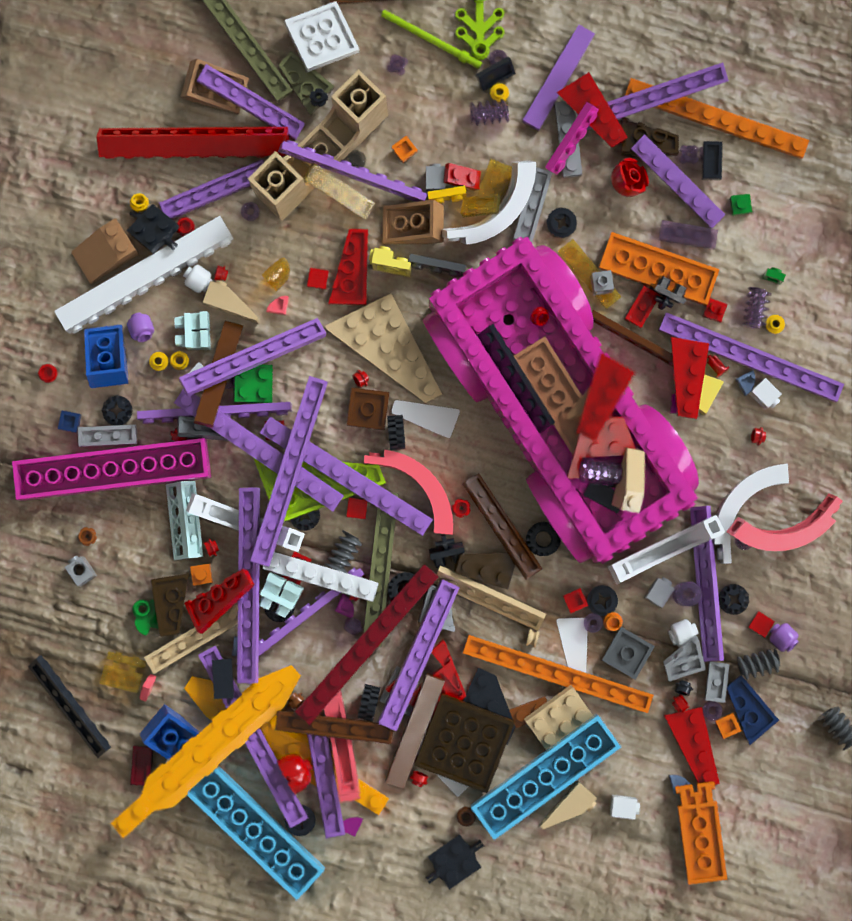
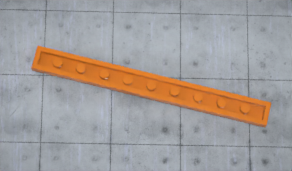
(729, 123)
(558, 673)

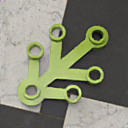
(480, 28)

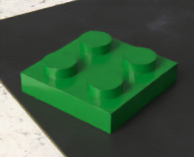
(254, 385)

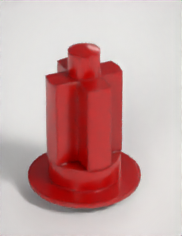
(717, 365)

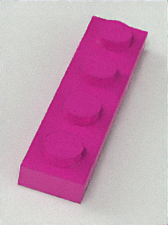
(572, 137)

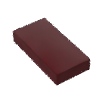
(141, 765)

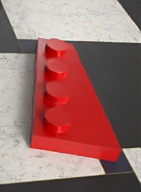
(606, 123)
(351, 278)
(689, 366)
(604, 394)
(213, 604)
(694, 742)

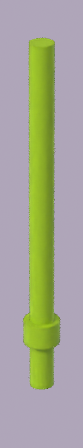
(462, 55)

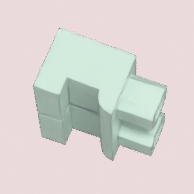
(196, 331)
(272, 591)

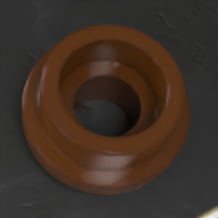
(468, 822)

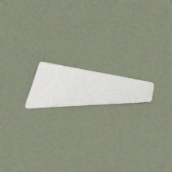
(434, 418)
(574, 642)

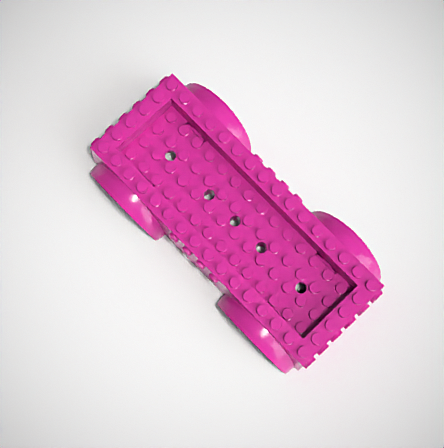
(516, 285)

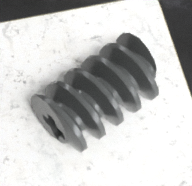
(344, 552)
(759, 663)
(839, 725)

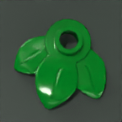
(145, 620)

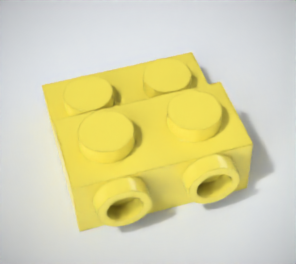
(383, 260)

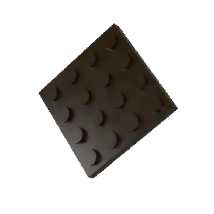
(464, 743)

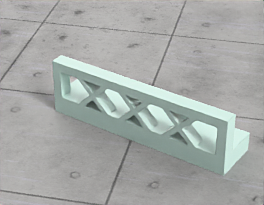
(189, 523)

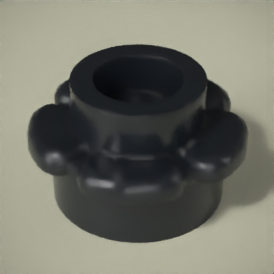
(318, 102)
(683, 688)

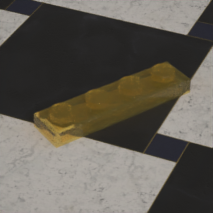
(339, 191)
(584, 268)

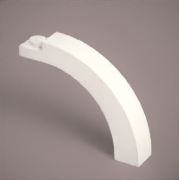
(513, 203)
(736, 498)
(230, 517)
(666, 549)

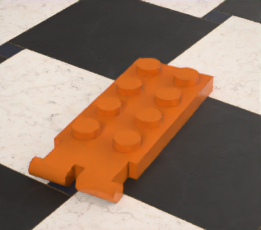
(701, 834)

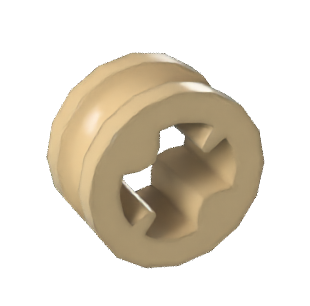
(532, 638)

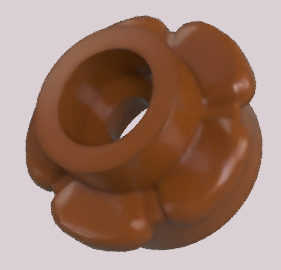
(87, 531)
(295, 700)

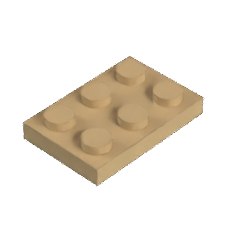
(558, 717)

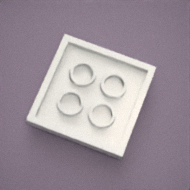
(321, 36)

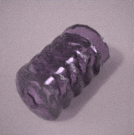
(489, 112)
(756, 307)
(600, 472)
(690, 587)

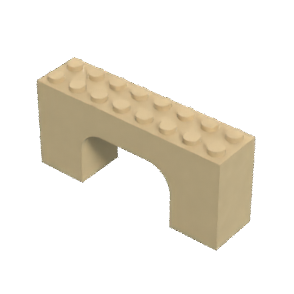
(354, 115)

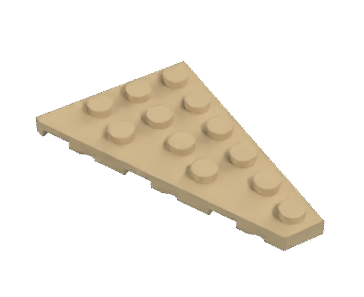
(386, 342)

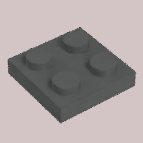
(628, 653)

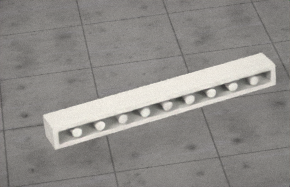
(143, 275)

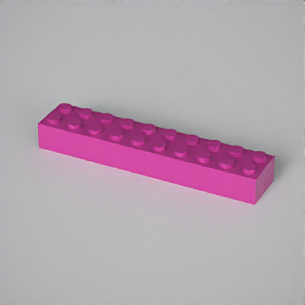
(111, 469)

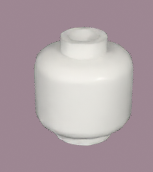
(197, 278)
(682, 632)

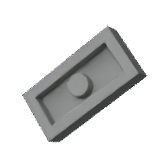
(716, 682)

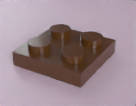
(368, 409)

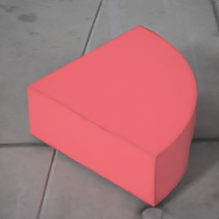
(278, 306)
(147, 687)

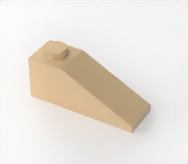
(224, 299)
(630, 490)
(574, 803)

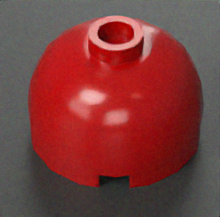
(629, 178)
(296, 771)

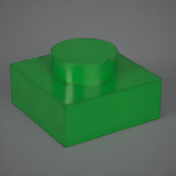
(741, 204)
(774, 275)

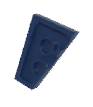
(750, 709)

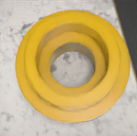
(499, 86)
(139, 198)
(775, 330)
(173, 360)
(158, 367)

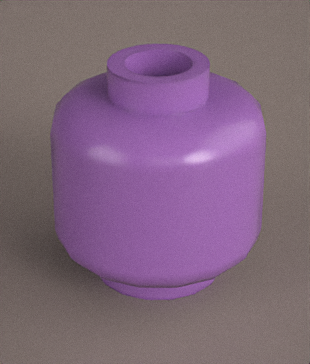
(140, 327)
(783, 637)

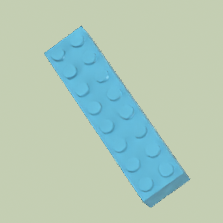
(545, 776)
(256, 832)

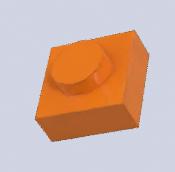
(404, 149)
(201, 574)
(727, 725)

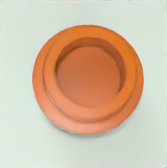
(612, 621)

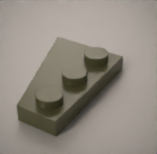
(303, 81)

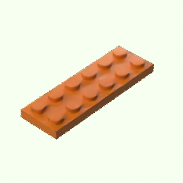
(647, 263)

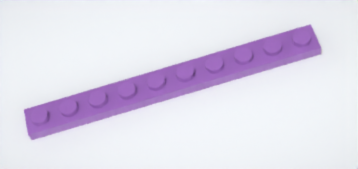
(753, 358)
(263, 452)
(289, 471)
(352, 479)
(249, 604)
(263, 756)

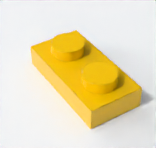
(455, 194)

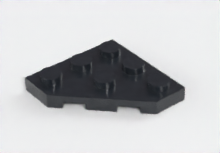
(487, 694)

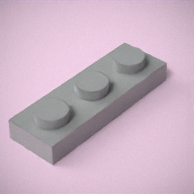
(107, 435)

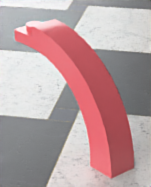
(439, 501)
(791, 537)
(343, 755)

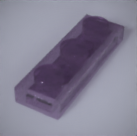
(688, 234)

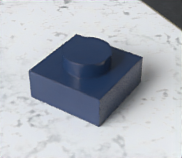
(69, 421)

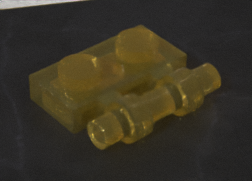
(121, 678)

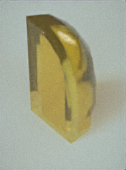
(277, 274)

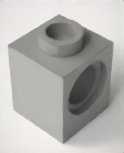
(435, 177)
(601, 283)
(87, 575)
(659, 592)

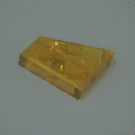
(496, 178)

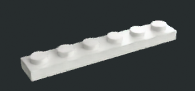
(323, 576)

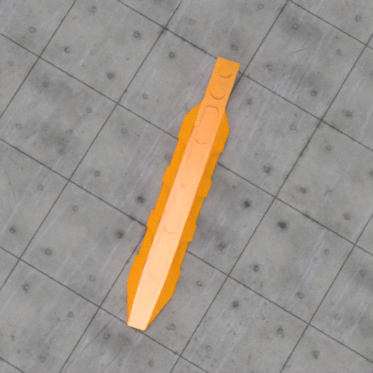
(281, 742)
(210, 747)

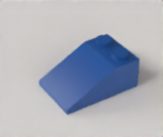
(105, 356)
(167, 732)

